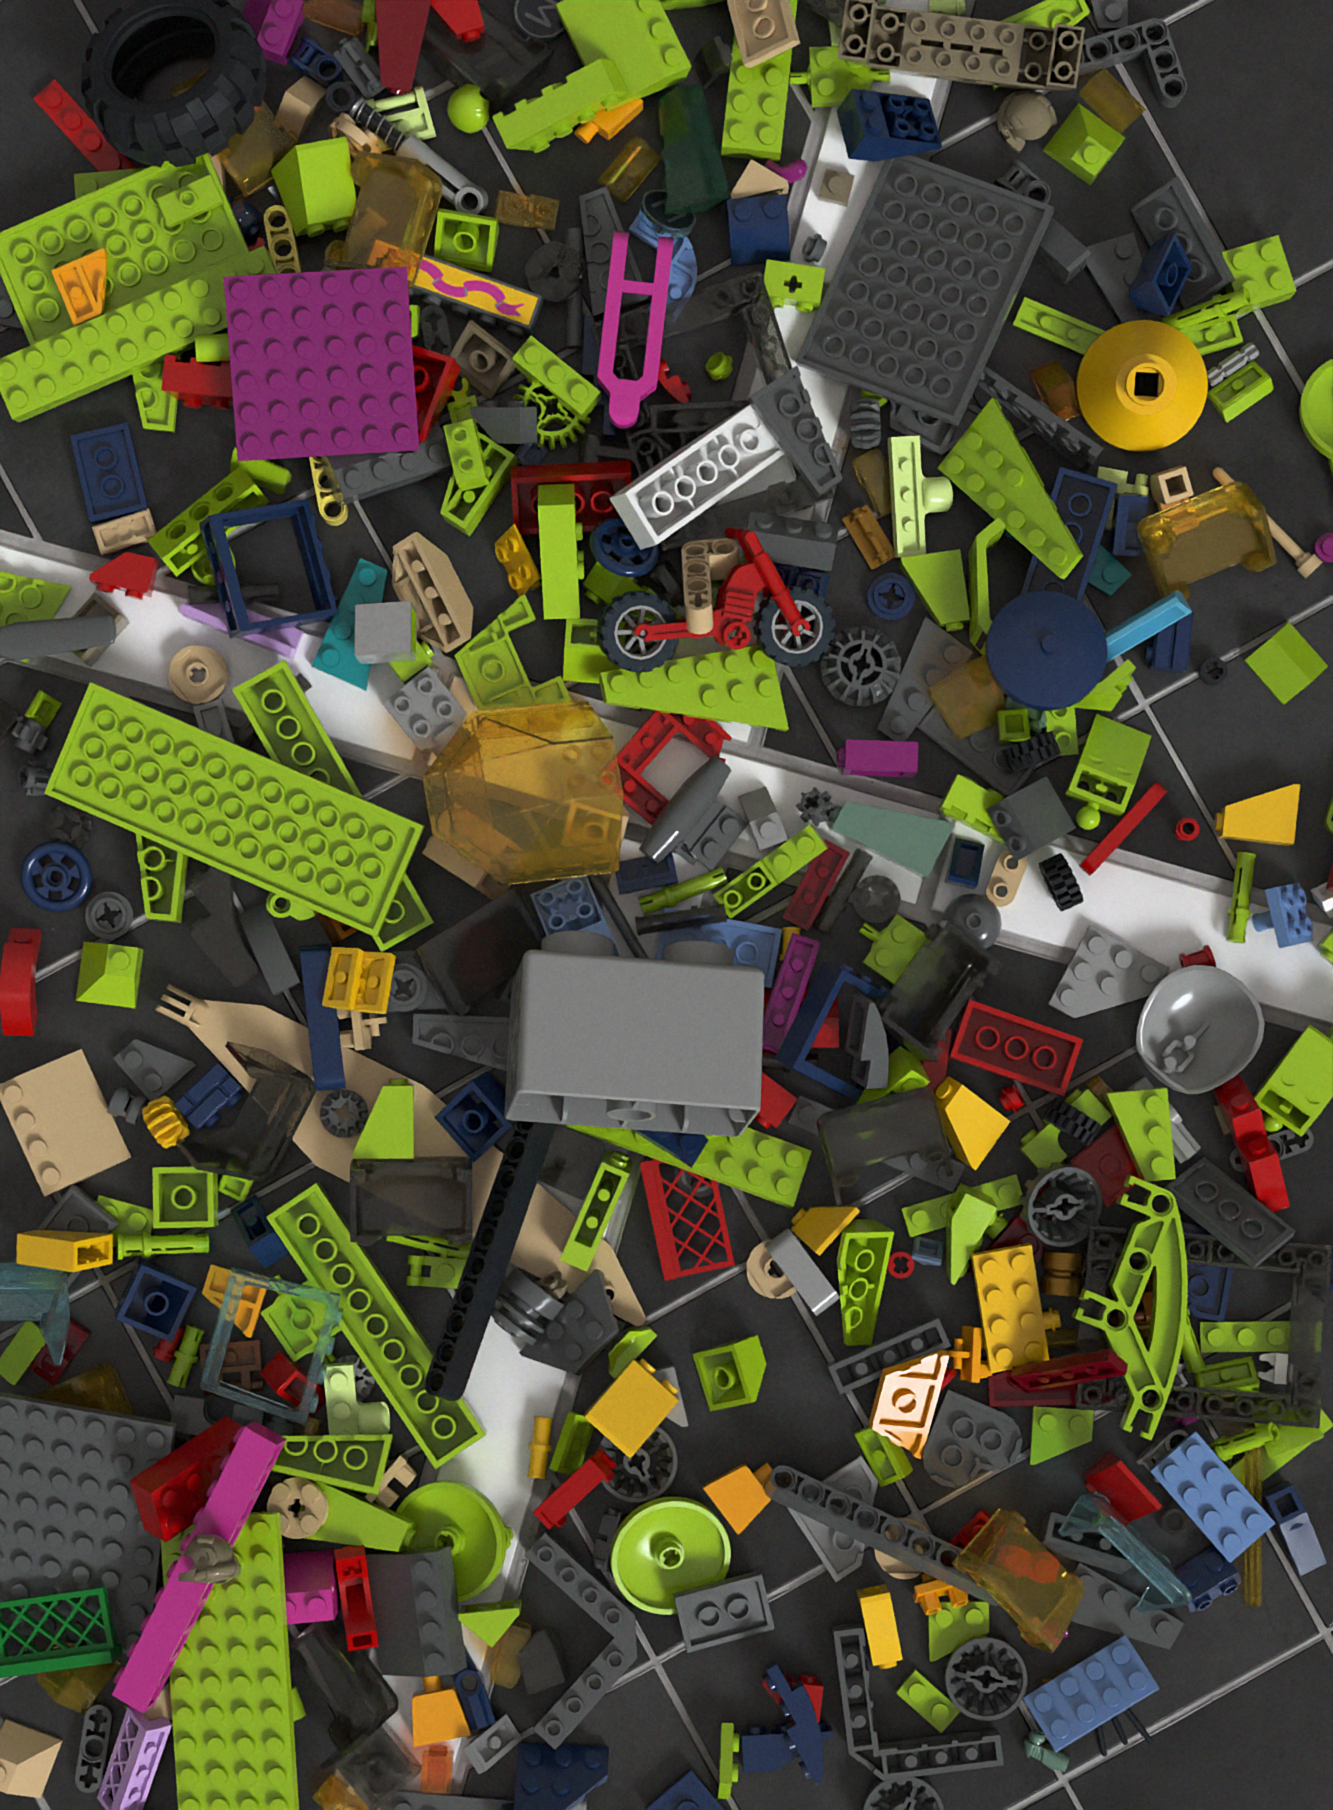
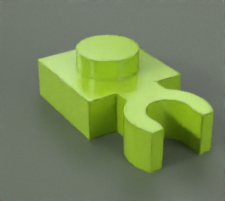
(460, 408)

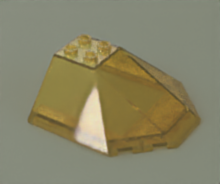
(530, 793)

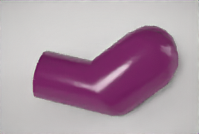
(791, 172)

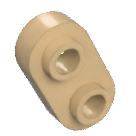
(1005, 877)

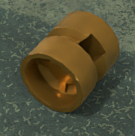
(1062, 1273)

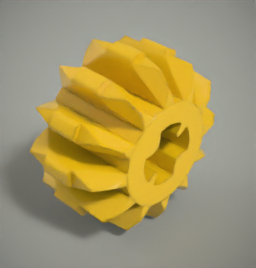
(165, 1121)

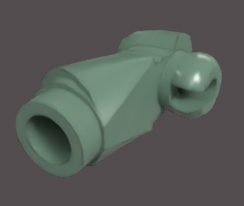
(1037, 718)
(1040, 1750)

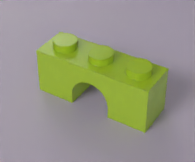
(560, 379)
(1043, 1147)

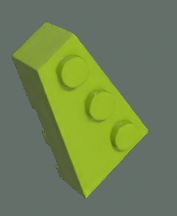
(468, 507)

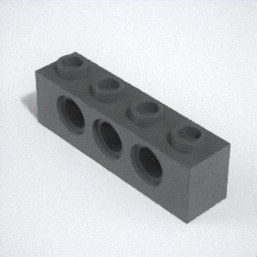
(900, 1347)

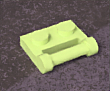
(414, 121)

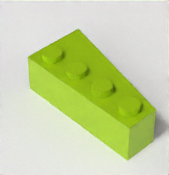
(561, 107)
(162, 880)
(337, 1460)

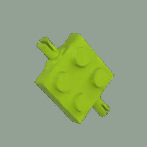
(832, 78)
(892, 947)
(297, 1323)

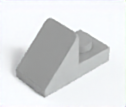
(491, 1743)

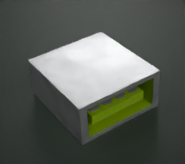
(385, 632)

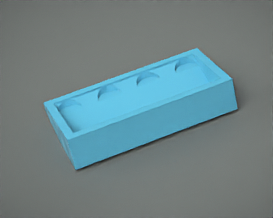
(1146, 624)

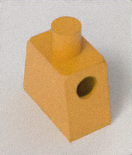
(609, 122)
(739, 1494)
(438, 1713)

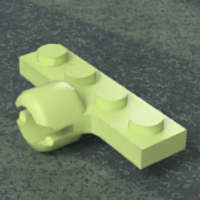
(913, 495)
(344, 1410)

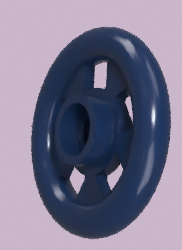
(622, 548)
(40, 895)

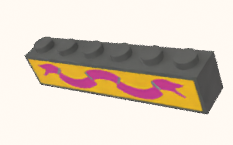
(477, 295)

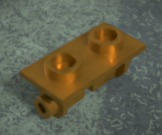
(869, 536)

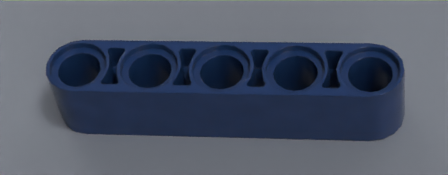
(321, 1020)

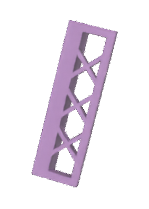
(282, 641)
(141, 1765)

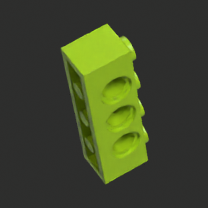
(181, 540)

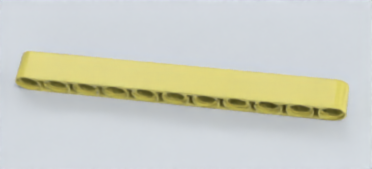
(291, 264)

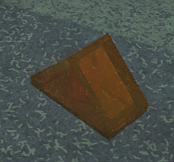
(1056, 389)

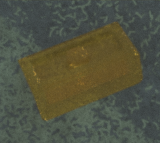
(1111, 101)
(629, 169)

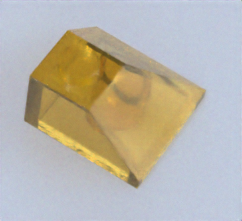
(968, 698)

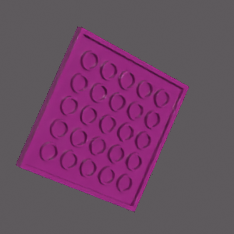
(321, 363)

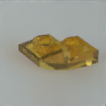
(526, 211)
(875, 477)
(338, 1796)

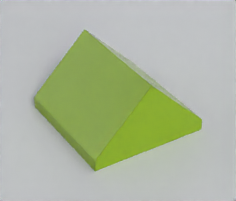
(466, 239)
(1286, 663)
(490, 1619)

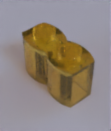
(505, 1666)

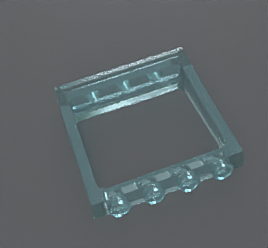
(235, 1284)

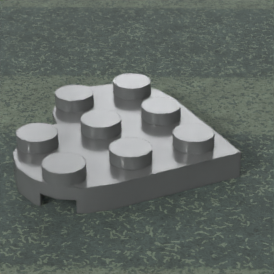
(968, 1439)

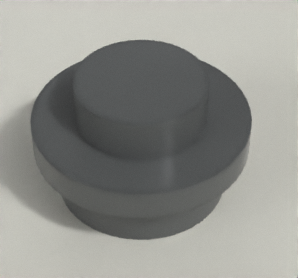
(814, 248)

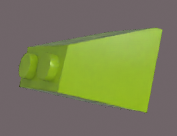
(317, 186)

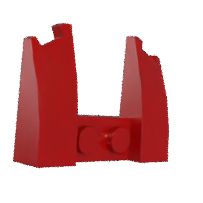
(647, 744)

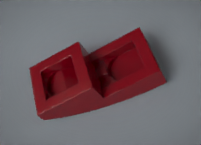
(44, 1364)

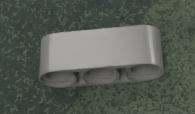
(802, 1271)

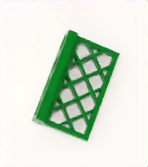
(65, 1656)

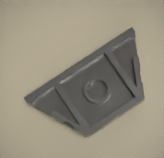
(934, 433)
(578, 1330)

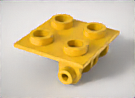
(517, 561)

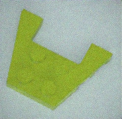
(495, 670)

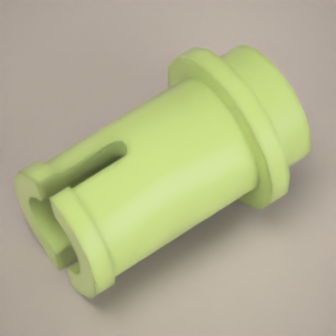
(947, 7)

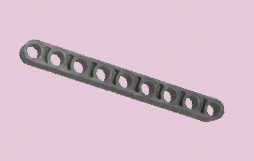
(874, 1534)

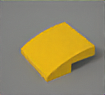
(359, 980)

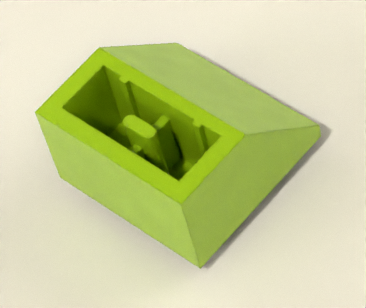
(582, 651)

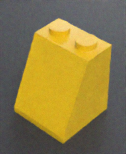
(632, 1406)

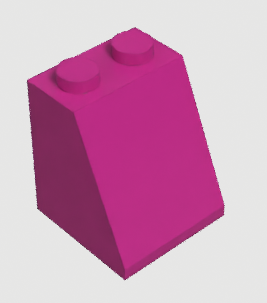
(311, 1586)

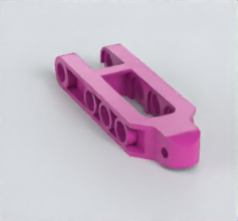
(627, 394)

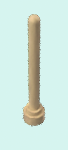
(1305, 561)

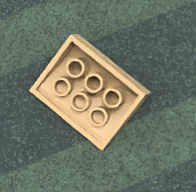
(63, 1122)

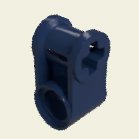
(312, 60)

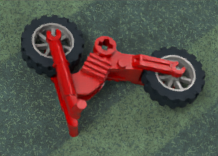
(730, 613)

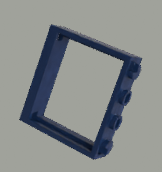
(226, 577)
(811, 1017)

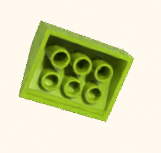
(633, 36)

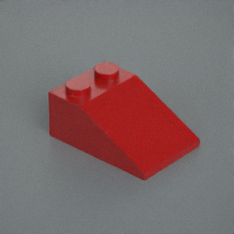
(434, 383)
(1121, 1487)

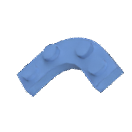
(683, 262)

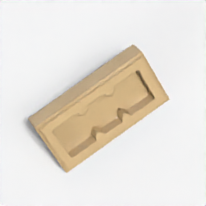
(124, 532)

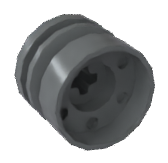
(524, 1306)

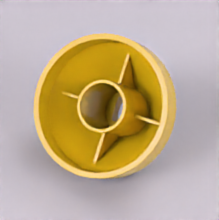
(1108, 383)

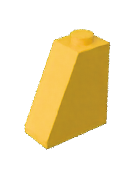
(1261, 819)
(968, 1122)
(64, 1249)
(880, 1625)

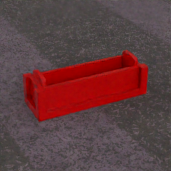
(575, 1488)

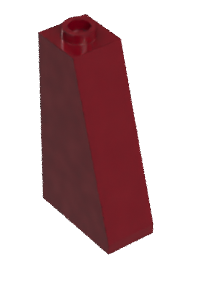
(400, 39)

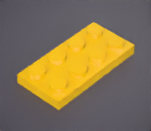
(1009, 1307)

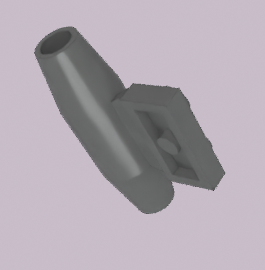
(695, 819)

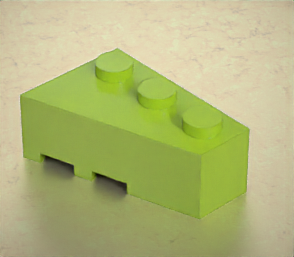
(969, 804)
(1146, 1130)

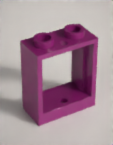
(878, 758)

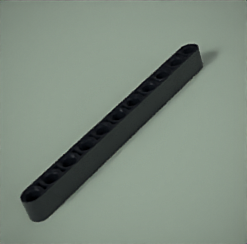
(488, 1259)

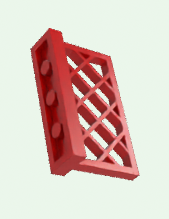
(663, 1226)

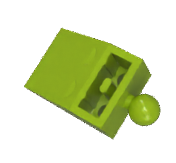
(1107, 766)
(1298, 1084)

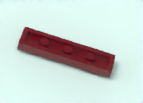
(1069, 1370)

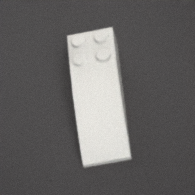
(695, 477)

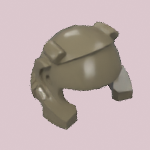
(1026, 117)
(212, 1560)

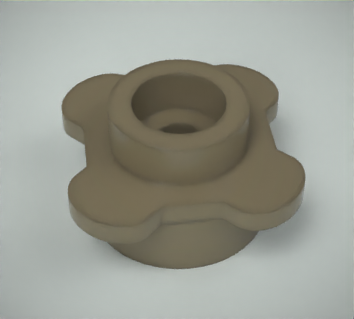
(553, 1284)

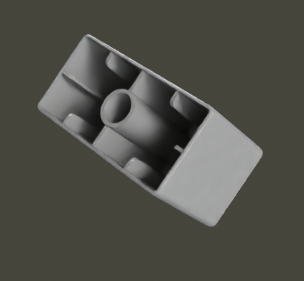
(635, 1037)

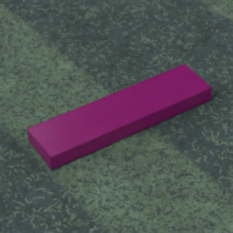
(788, 990)

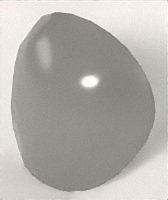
(1199, 1029)

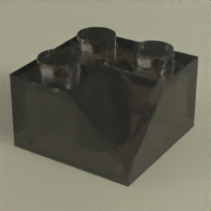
(571, 1161)
(379, 1767)

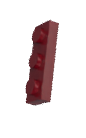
(815, 886)

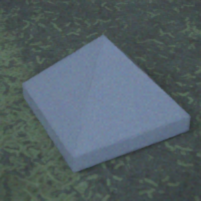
(530, 453)
(927, 1251)

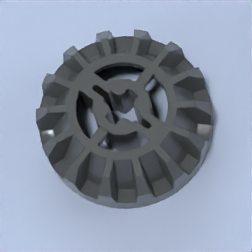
(853, 693)
(1069, 1211)
(649, 1485)
(1011, 1681)
(911, 1786)

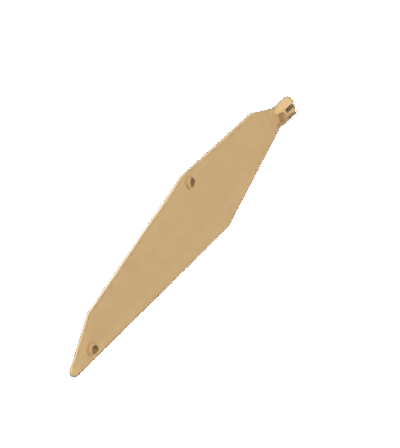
(546, 1220)

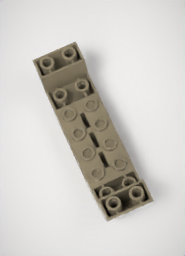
(961, 47)

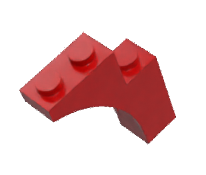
(1254, 1148)

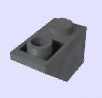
(507, 424)

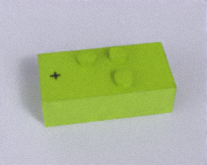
(560, 559)

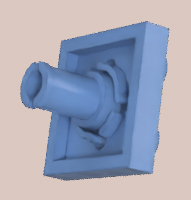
(1286, 915)

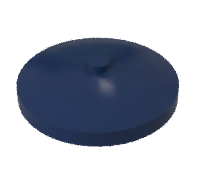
(1046, 650)

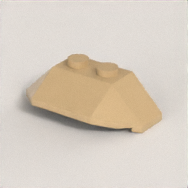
(429, 581)

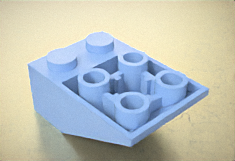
(570, 907)

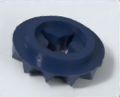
(903, 590)

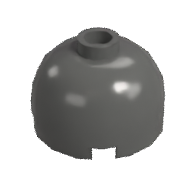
(975, 917)

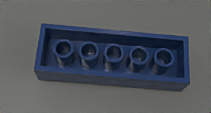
(1084, 507)

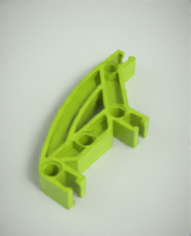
(1164, 1252)

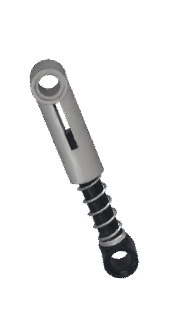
(407, 147)

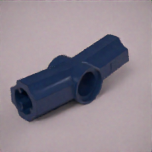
(475, 1701)

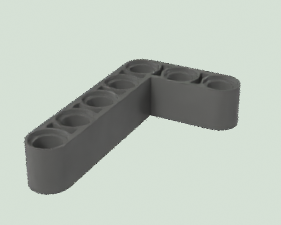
(1141, 47)

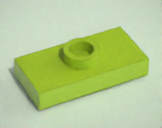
(190, 201)

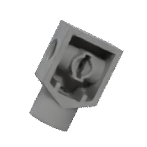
(427, 712)

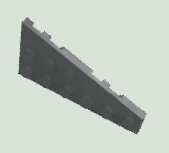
(1038, 417)

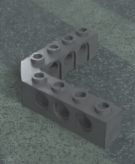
(604, 1607)
(900, 1757)

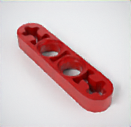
(1123, 828)

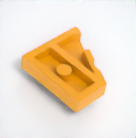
(83, 286)
(250, 1301)

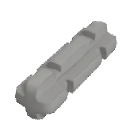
(1232, 363)

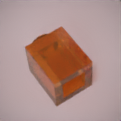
(437, 1770)

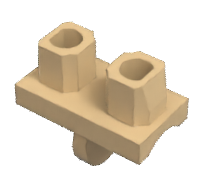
(364, 1027)
(402, 1472)

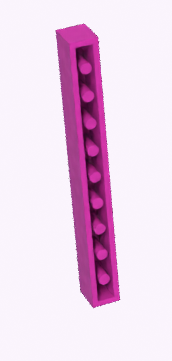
(182, 1601)

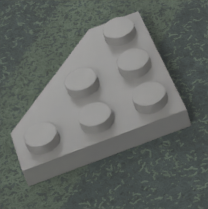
(1104, 976)
(836, 1550)

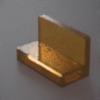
(337, 14)

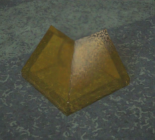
(77, 1686)

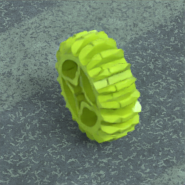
(545, 420)

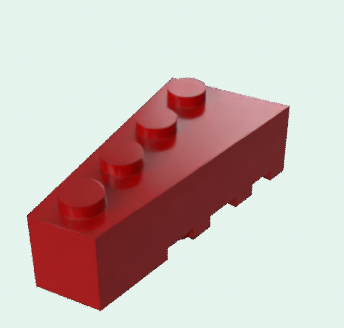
(198, 382)

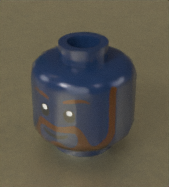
(246, 216)

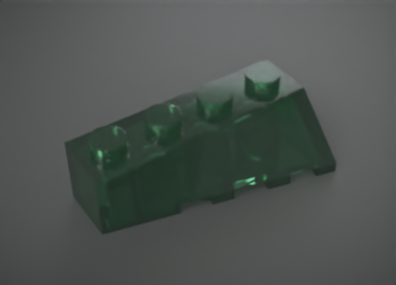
(690, 153)

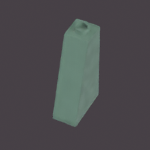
(897, 836)

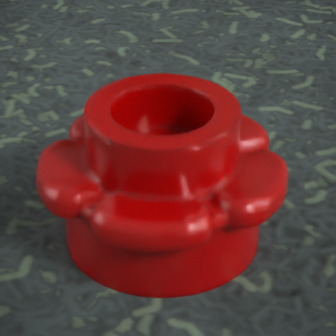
(1011, 1098)

